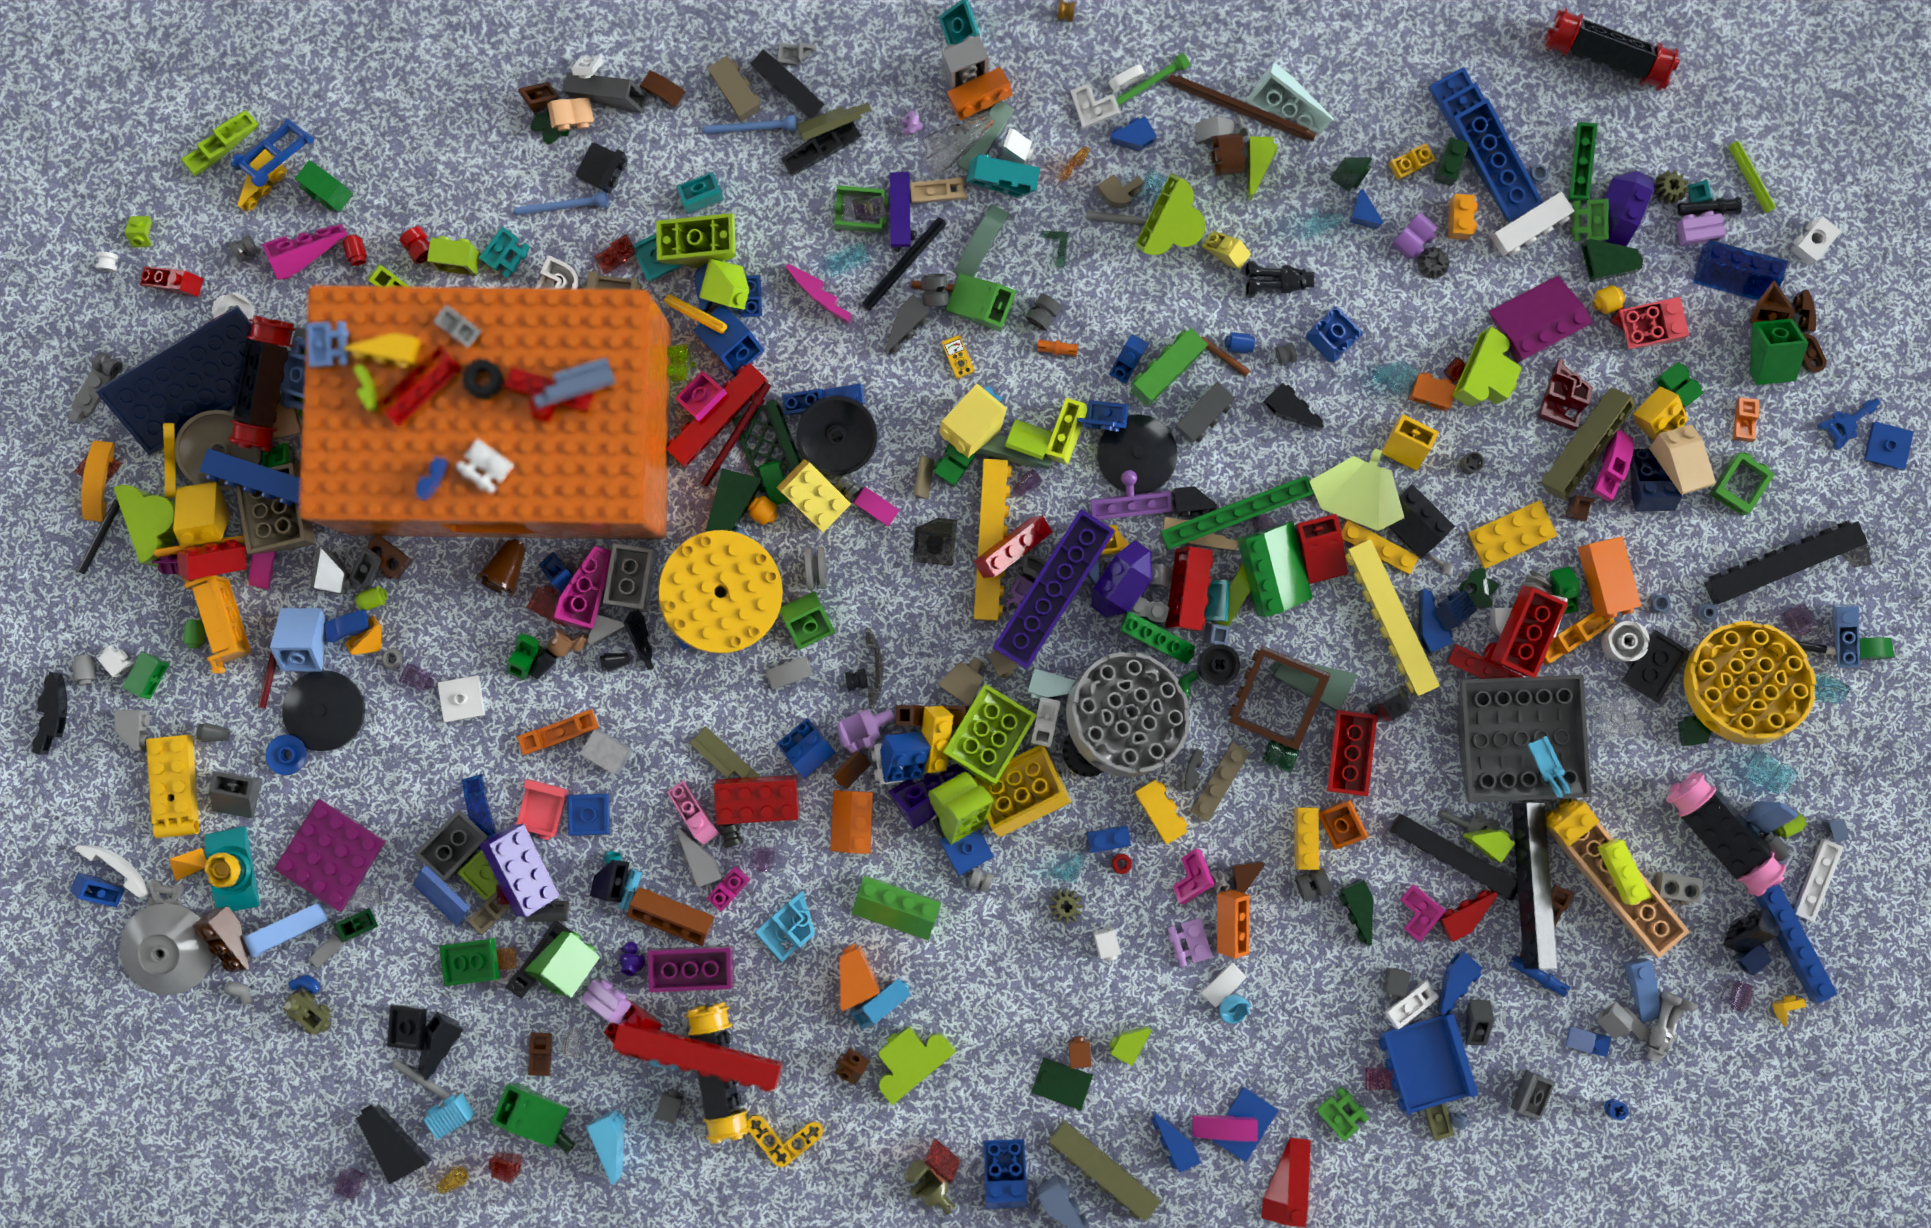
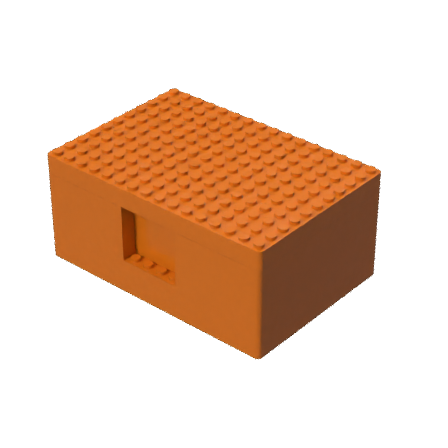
(569, 476)

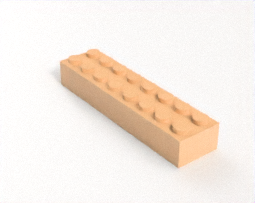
(1649, 920)

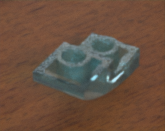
(848, 259)

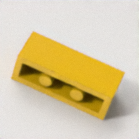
(937, 731)
(1161, 811)
(1306, 838)

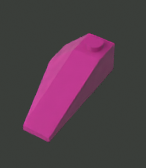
(293, 255)
(583, 594)

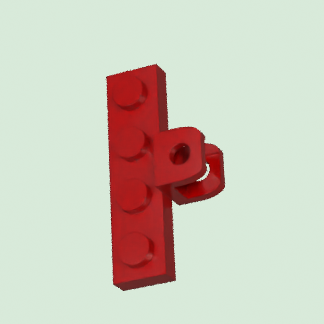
(533, 385)
(1479, 665)

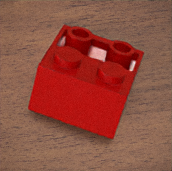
(637, 1016)

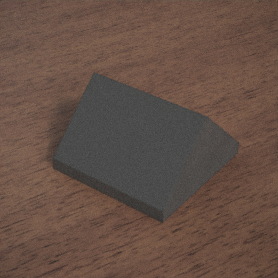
(1532, 1095)

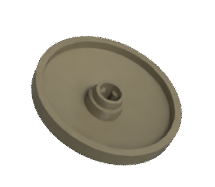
(206, 432)

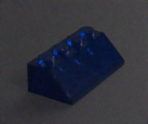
(1737, 270)

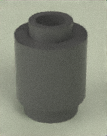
(1777, 845)

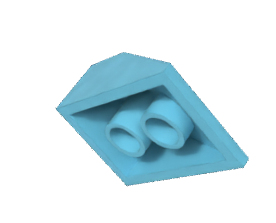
(608, 1139)

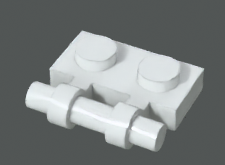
(489, 461)

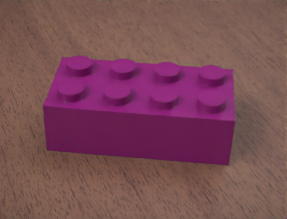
(691, 968)

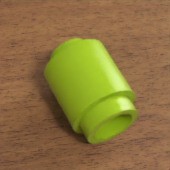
(371, 598)
(1792, 827)

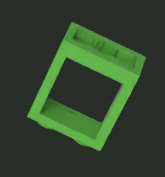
(1731, 500)

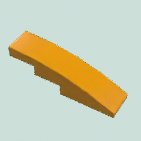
(1575, 635)

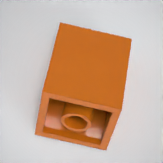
(856, 977)

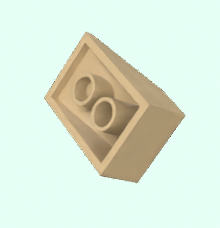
(1684, 459)

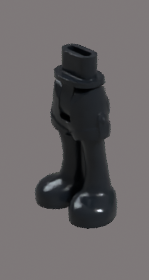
(1289, 279)

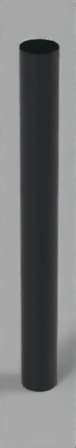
(99, 537)

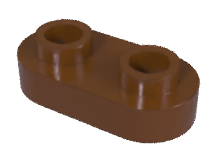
(1814, 353)

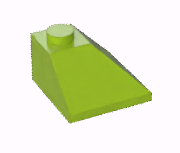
(725, 284)

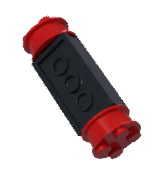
(1612, 48)
(261, 383)

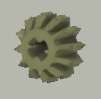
(1663, 187)
(1061, 911)

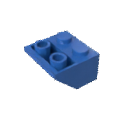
(806, 748)
(904, 756)

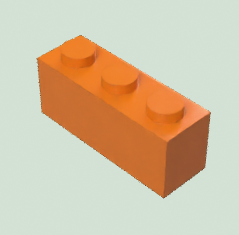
(979, 93)
(1233, 923)

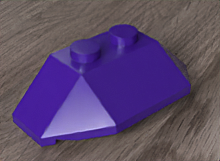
(1627, 203)
(1123, 581)

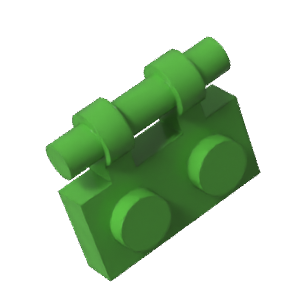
(1597, 220)
(1338, 1118)

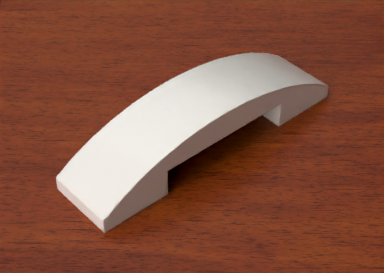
(134, 880)

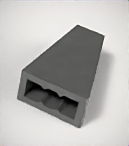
(606, 91)

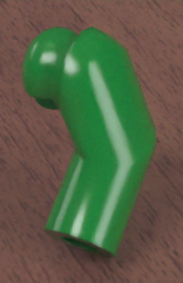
(1186, 680)

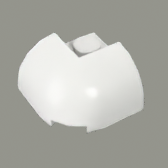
(557, 275)

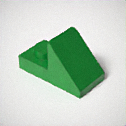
(278, 456)

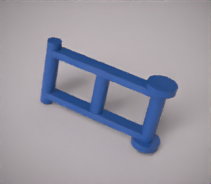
(260, 177)

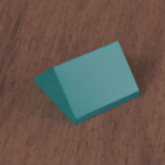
(958, 23)
(700, 192)

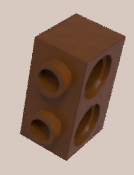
(389, 553)

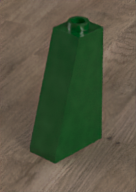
(732, 499)

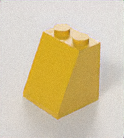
(200, 514)

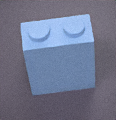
(299, 639)

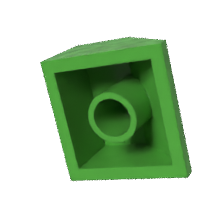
(806, 620)

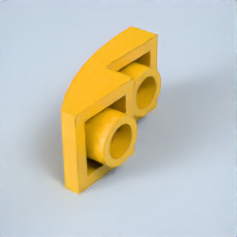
(1412, 161)

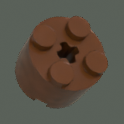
(1227, 154)

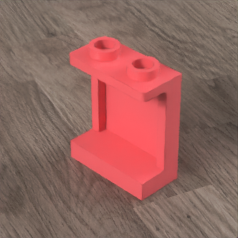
(542, 808)

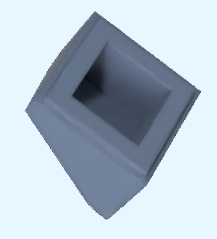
(1837, 828)

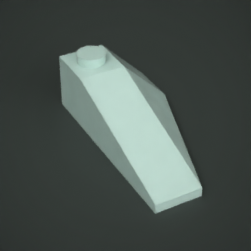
(1284, 96)

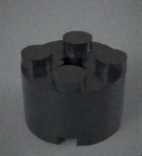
(1230, 664)

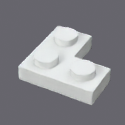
(1092, 111)

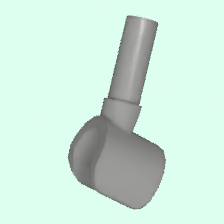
(1244, 131)
(1447, 568)

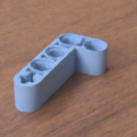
(285, 929)

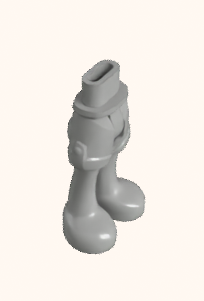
(1664, 1032)

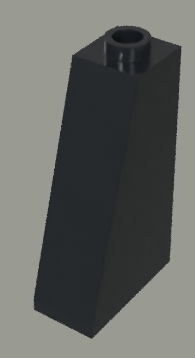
(1391, 705)
(390, 1144)

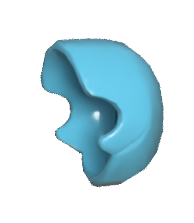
(1234, 1008)

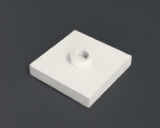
(461, 698)

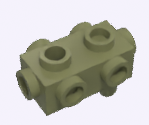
(303, 1008)

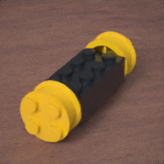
(719, 1097)

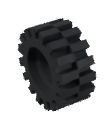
(471, 373)

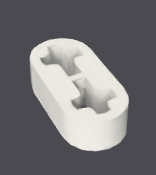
(1127, 78)

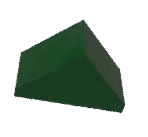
(355, 925)

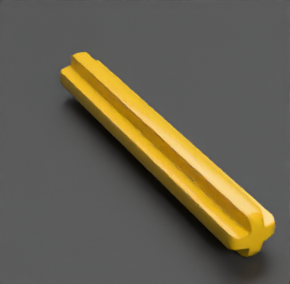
(695, 313)

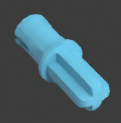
(630, 888)

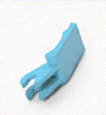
(1549, 765)

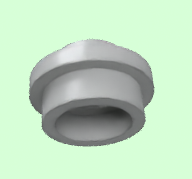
(386, 658)

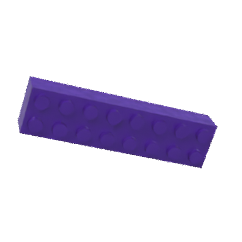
(1053, 589)

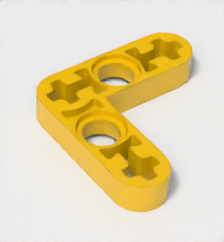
(169, 460)
(786, 1147)

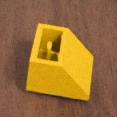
(1660, 413)
(1409, 442)

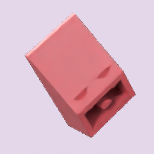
(1654, 323)

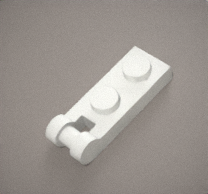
(587, 66)
(1412, 1005)

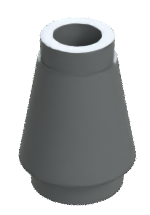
(209, 733)

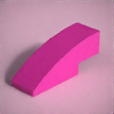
(1224, 1127)

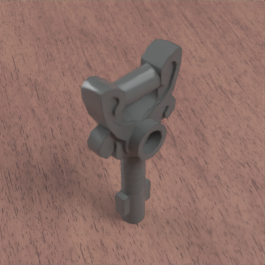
(1471, 825)

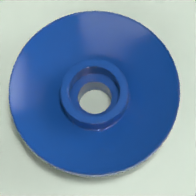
(277, 758)

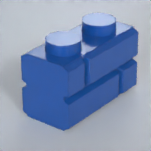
(1108, 839)

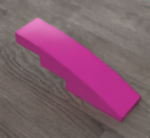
(813, 288)

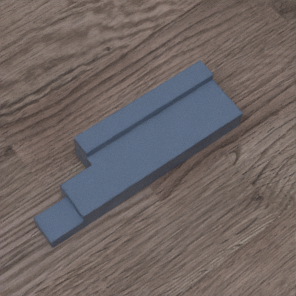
(577, 382)

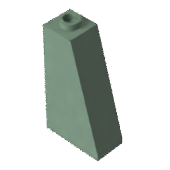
(1336, 688)

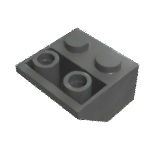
(234, 793)

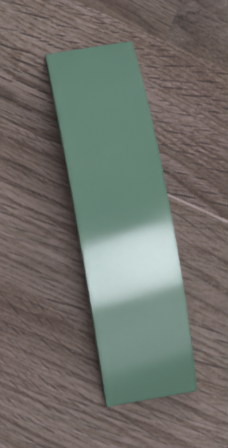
(981, 241)

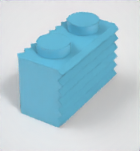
(448, 1116)

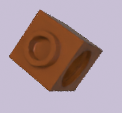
(1079, 1052)

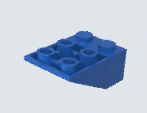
(1005, 1174)

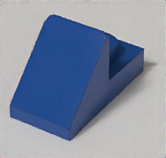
(1588, 1041)

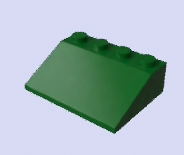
(1275, 569)

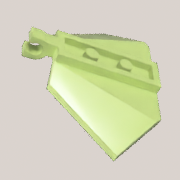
(1360, 492)

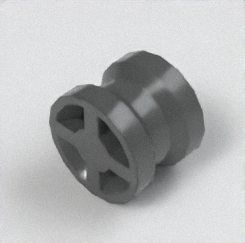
(1286, 354)

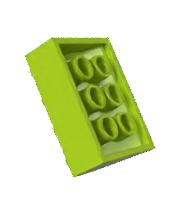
(989, 735)

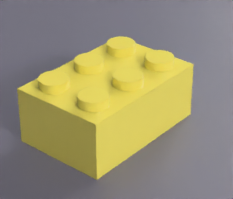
(813, 495)

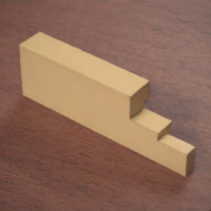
(1211, 540)

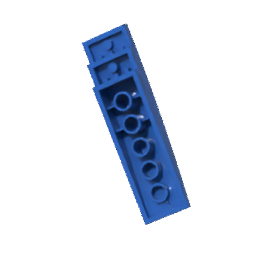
(1489, 146)

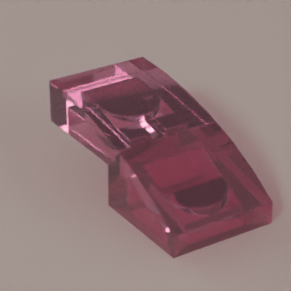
(1377, 1079)

